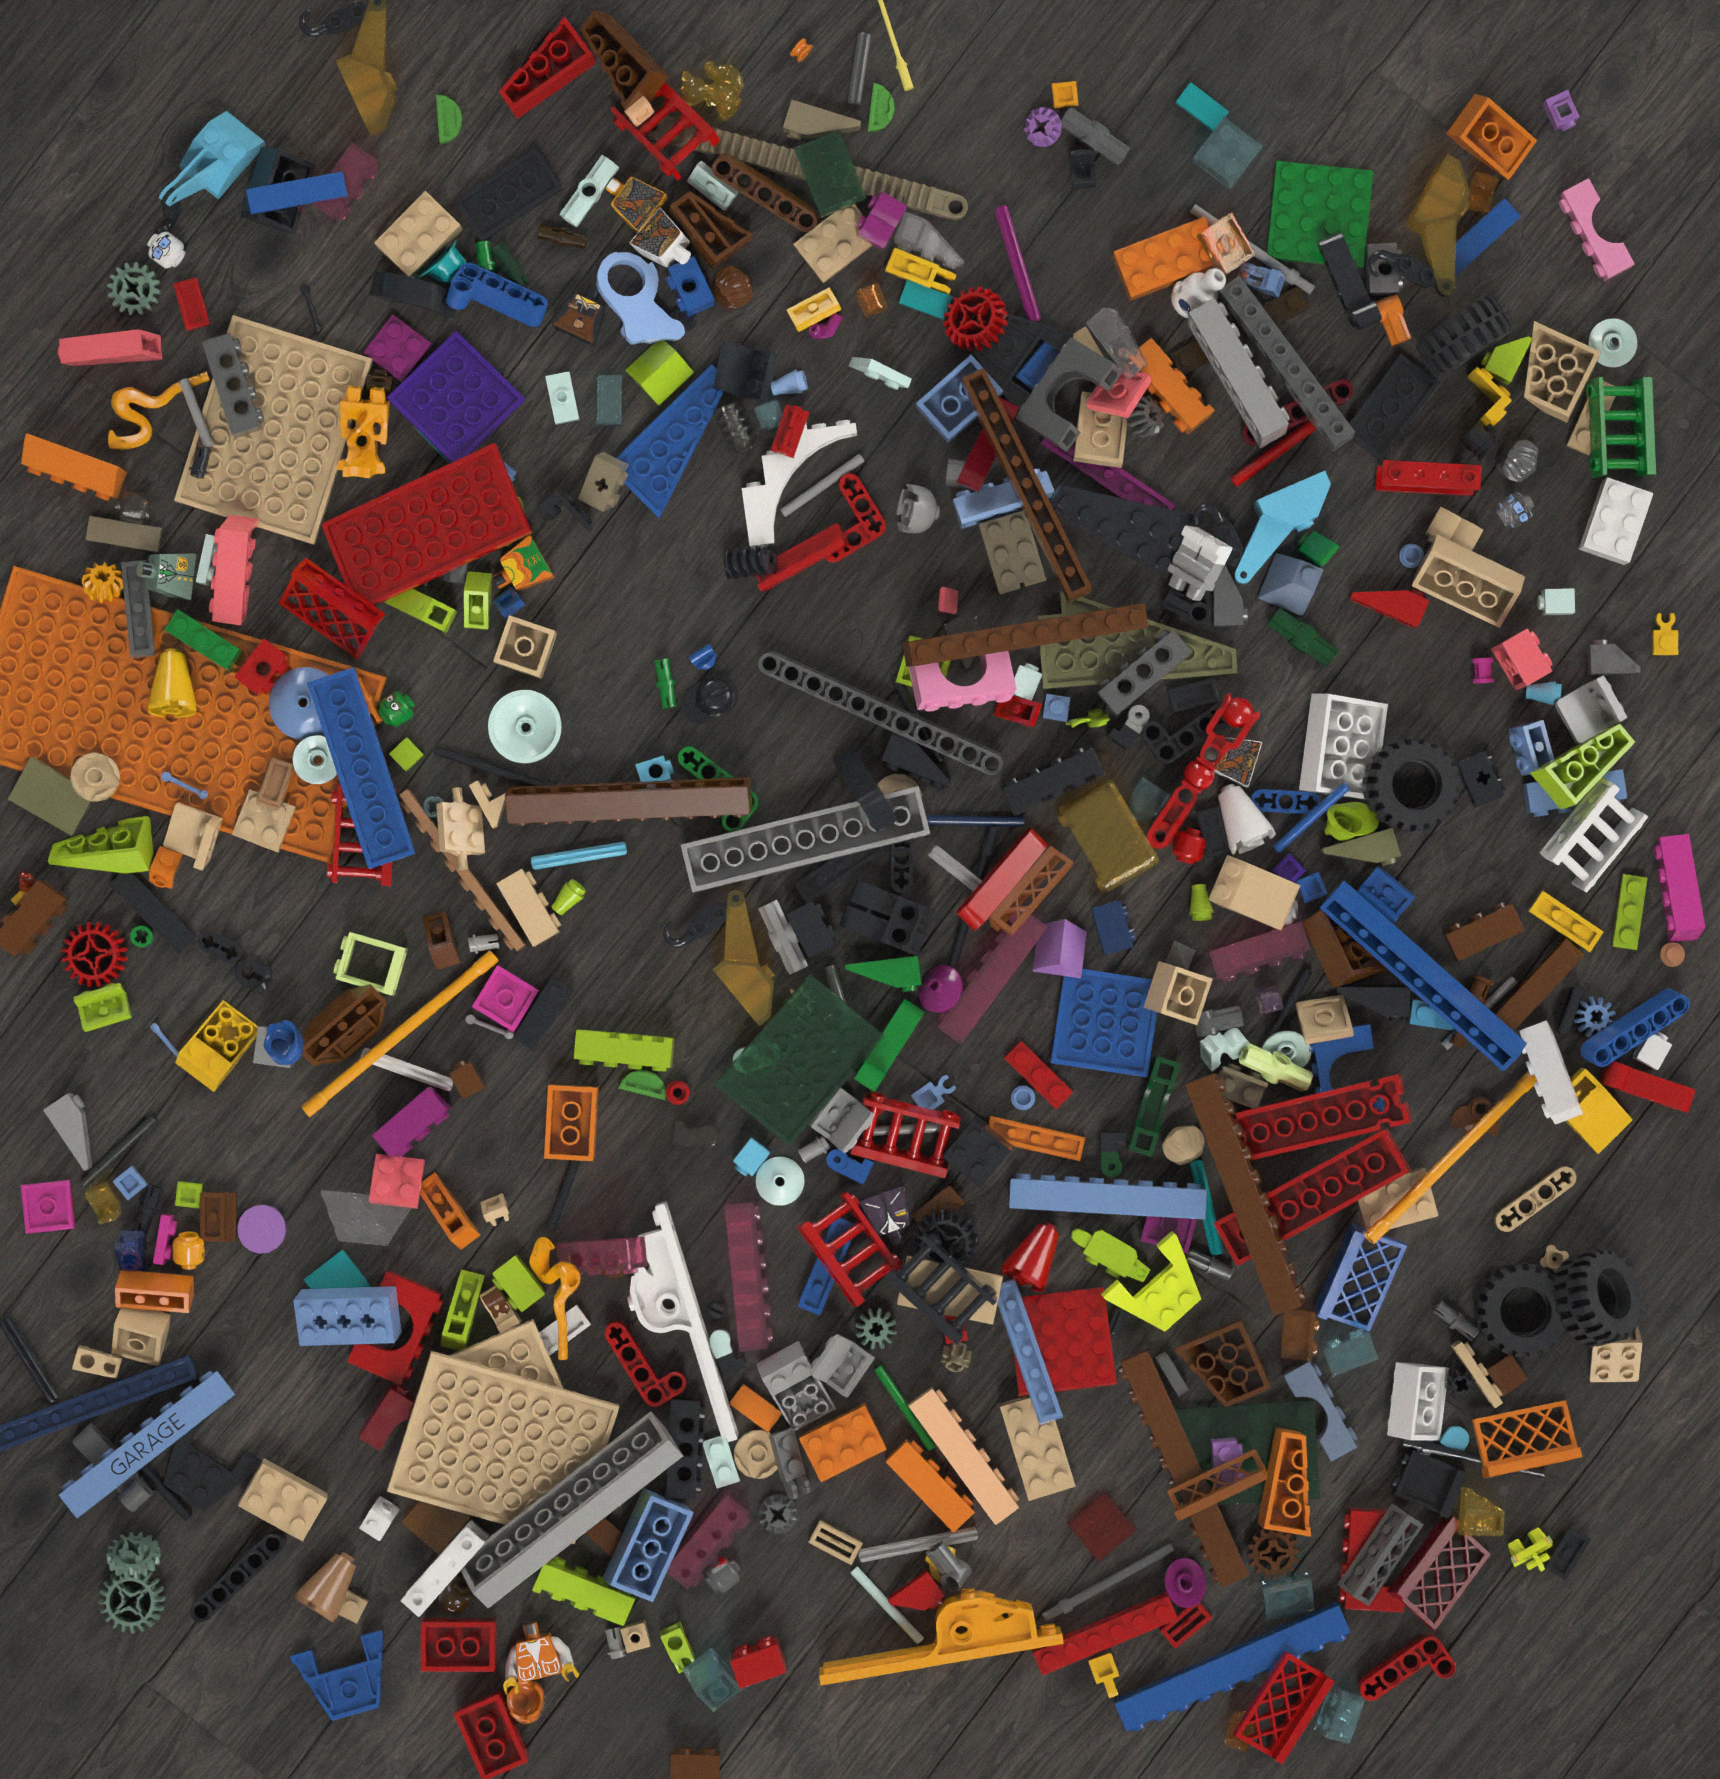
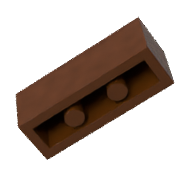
(1483, 931)

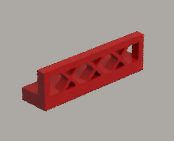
(805, 555)

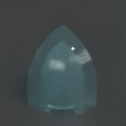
(1147, 800)

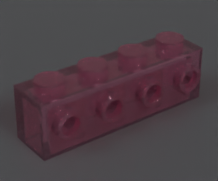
(707, 1540)

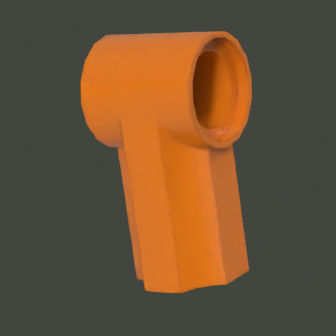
(1392, 319)

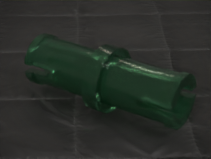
(509, 264)

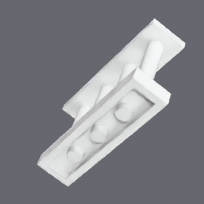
(1577, 824)
(445, 1568)

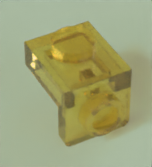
(104, 1203)

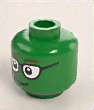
(396, 709)

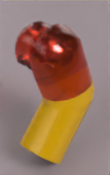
(26, 881)

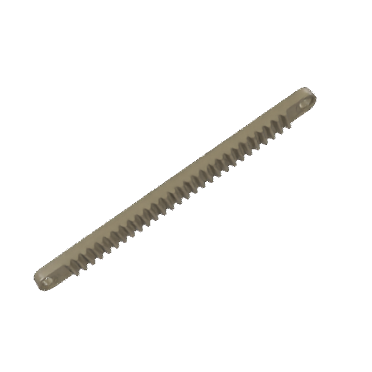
(785, 162)

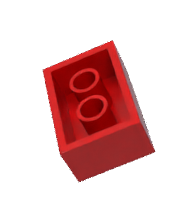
(458, 1644)
(491, 1735)

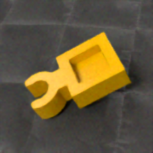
(1665, 640)

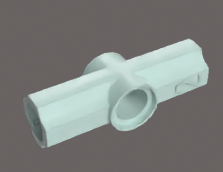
(598, 178)

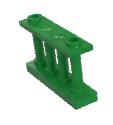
(1643, 420)

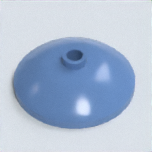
(285, 707)

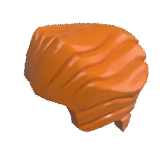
(527, 1704)

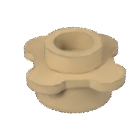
(1551, 1252)

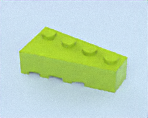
(1581, 767)
(624, 1049)
(584, 1590)

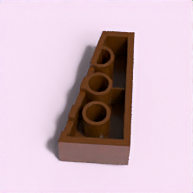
(623, 59)

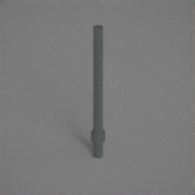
(1066, 1605)

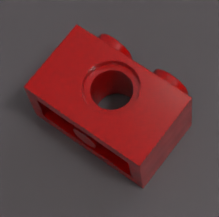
(249, 674)

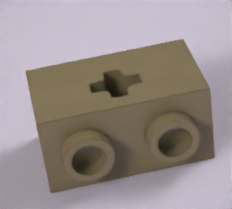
(594, 490)

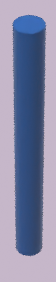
(1311, 817)

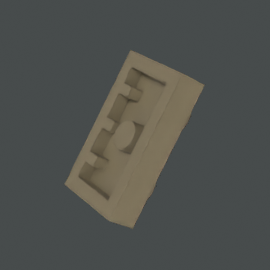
(1242, 1087)

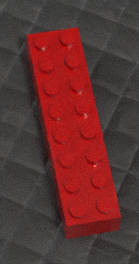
(1324, 1190)

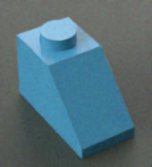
(1424, 1015)

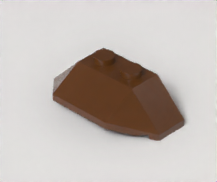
(344, 1025)

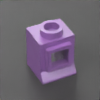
(1561, 111)

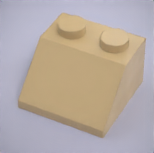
(140, 1335)

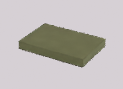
(49, 796)

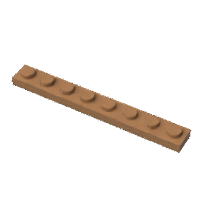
(467, 879)

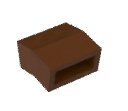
(1506, 1373)

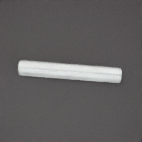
(412, 1071)

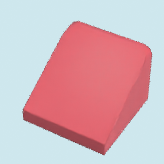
(948, 601)

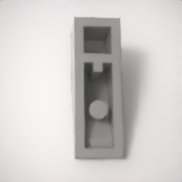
(71, 1123)

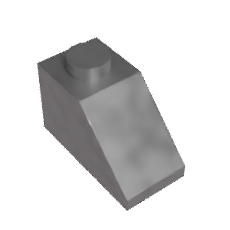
(1608, 660)

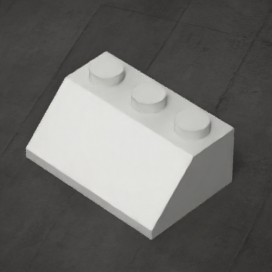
(1417, 1401)

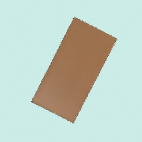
(275, 784)

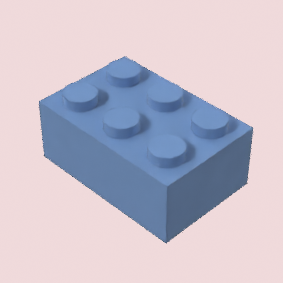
(948, 404)

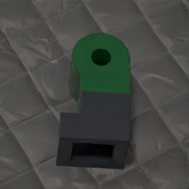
(1109, 1152)

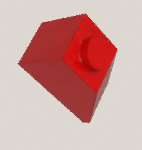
(918, 1593)

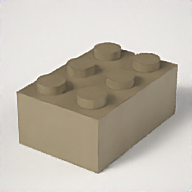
(1011, 552)

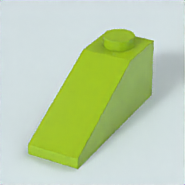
(462, 1310)

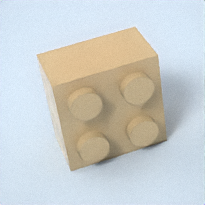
(525, 647)
(1178, 993)

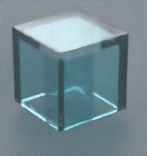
(712, 1679)

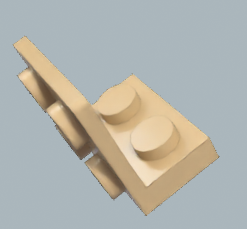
(193, 833)
(1617, 1360)

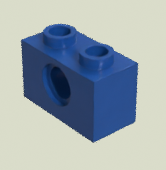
(693, 301)

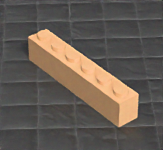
(963, 1455)

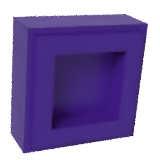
(1288, 868)

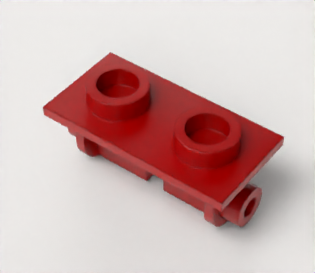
(790, 431)

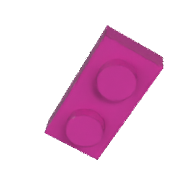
(163, 1248)

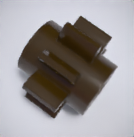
(380, 380)

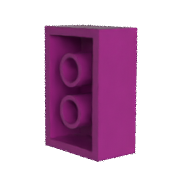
(412, 1122)

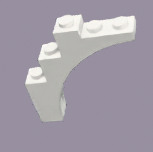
(762, 500)

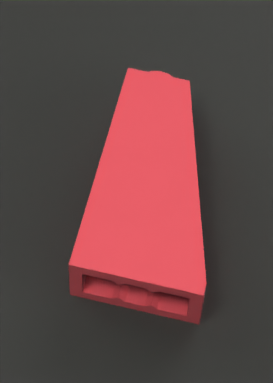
(110, 348)

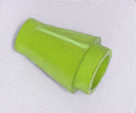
(569, 895)
(1200, 905)

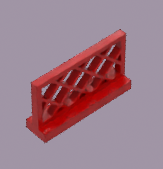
(338, 597)
(1297, 1714)

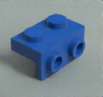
(1386, 894)

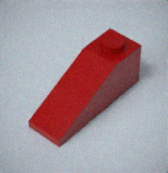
(1398, 605)

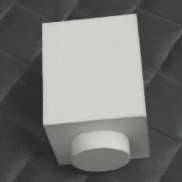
(1653, 1051)

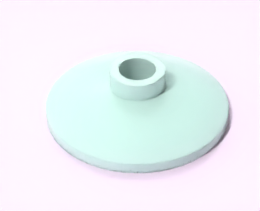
(1601, 340)
(304, 760)
(1297, 1050)
(783, 1168)

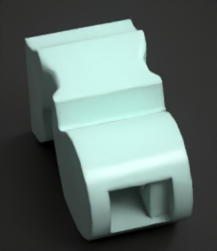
(1213, 1046)

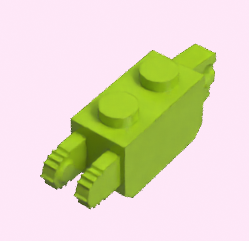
(1110, 1252)

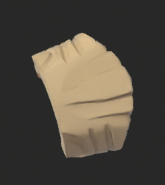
(1183, 1144)

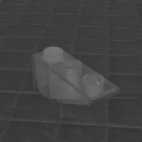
(919, 235)

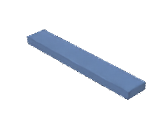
(1028, 1353)

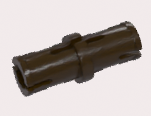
(562, 236)

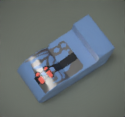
(1262, 279)

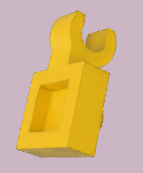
(1104, 1671)

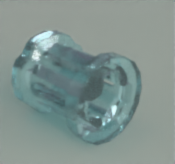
(427, 807)

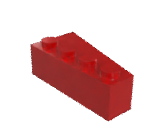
(547, 70)

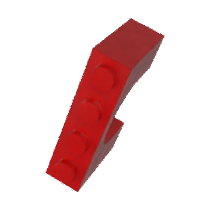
(396, 1363)
(1359, 1526)

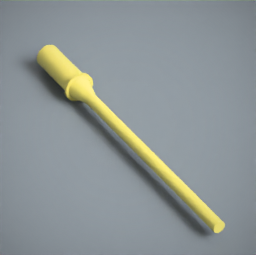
(901, 65)

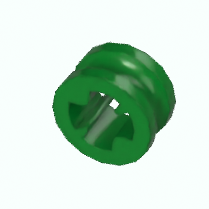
(134, 934)

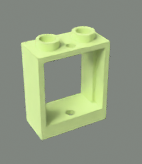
(394, 972)

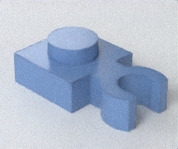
(930, 1096)

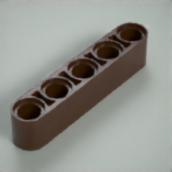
(753, 192)
(1539, 984)

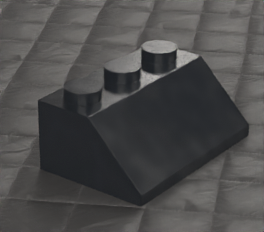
(273, 168)

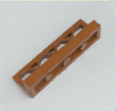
(1027, 887)
(1223, 1492)

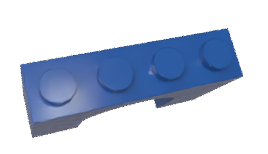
(1328, 1051)

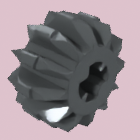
(1145, 418)

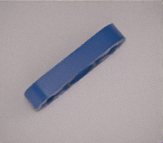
(1278, 809)

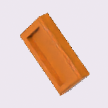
(755, 1407)

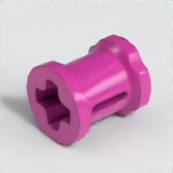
(1482, 670)

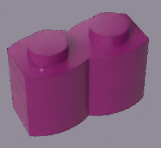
(881, 219)

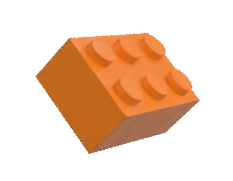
(571, 1122)
(842, 1442)

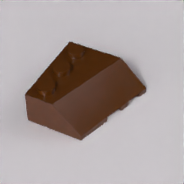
(32, 919)
(1340, 953)
(1226, 1362)

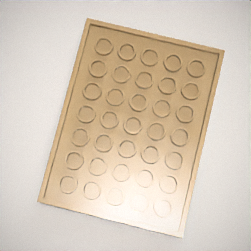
(290, 464)
(494, 1439)

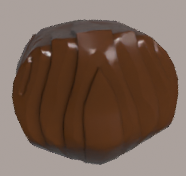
(732, 288)

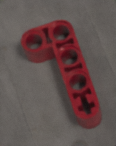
(982, 455)

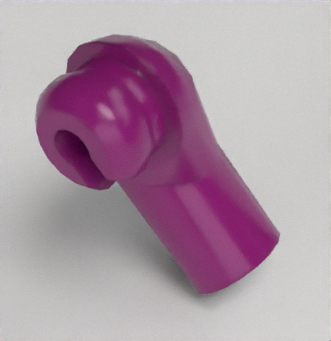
(825, 330)

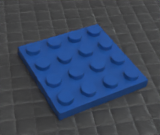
(1104, 1023)

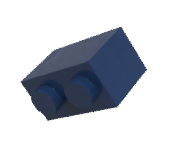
(1112, 927)

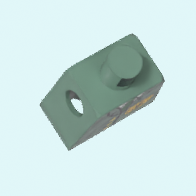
(169, 574)

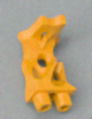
(363, 460)

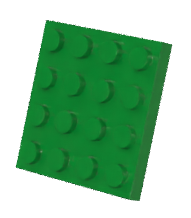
(1315, 204)

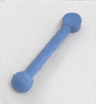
(166, 776)
(155, 1028)

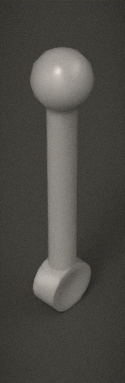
(470, 1019)

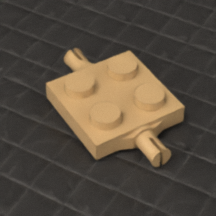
(460, 828)

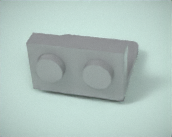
(1590, 709)
(842, 1120)
(841, 1364)

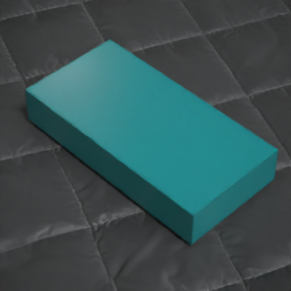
(1201, 106)
(925, 299)

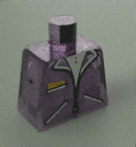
(888, 1213)

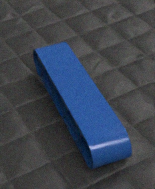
(1635, 1027)

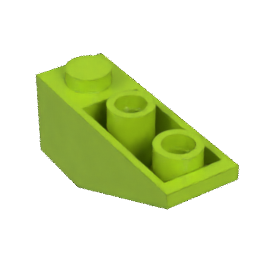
(424, 609)

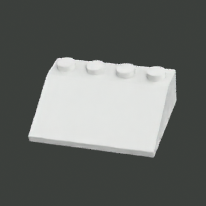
(1341, 743)

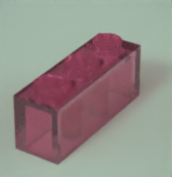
(356, 169)

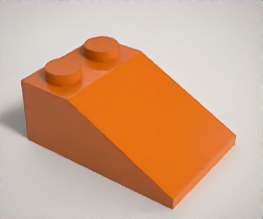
(1491, 136)

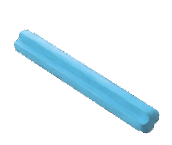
(579, 855)

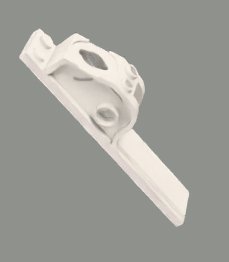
(670, 1279)

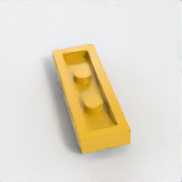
(1565, 921)

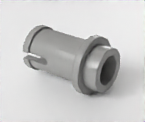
(481, 943)
(814, 1149)
(615, 1643)

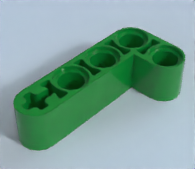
(720, 773)
(884, 1054)

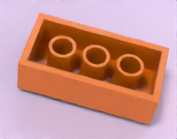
(1162, 260)

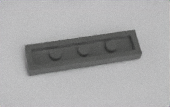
(137, 612)

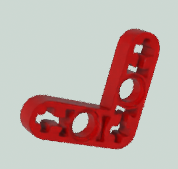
(862, 527)

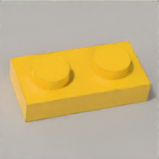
(813, 309)

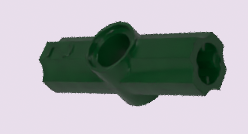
(1303, 637)

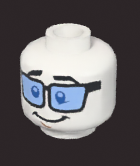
(166, 249)

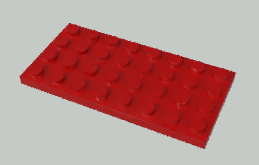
(427, 527)

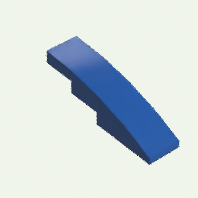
(1484, 234)

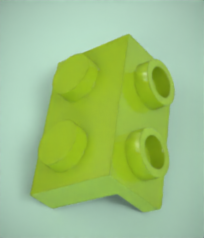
(103, 1006)

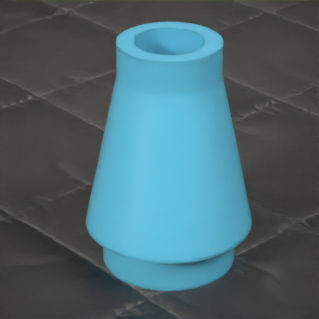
(1544, 692)

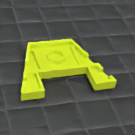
(1166, 1295)

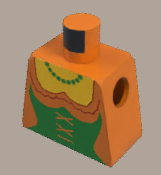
(523, 566)

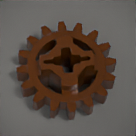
(1261, 1553)

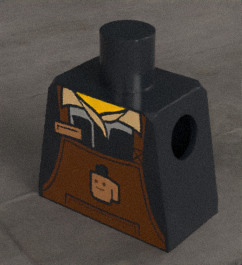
(581, 316)

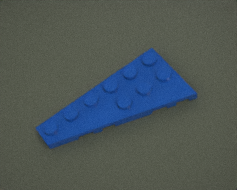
(667, 444)

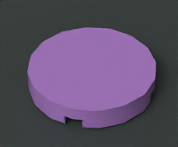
(262, 1229)

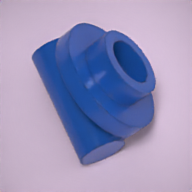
(704, 658)

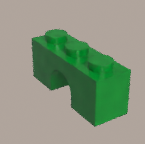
(203, 640)

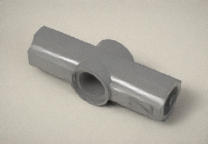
(783, 937)

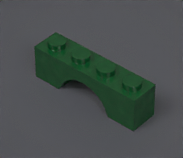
(1153, 1105)

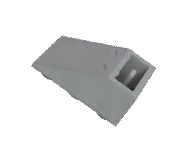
(793, 1388)

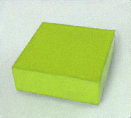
(406, 754)
(188, 1194)

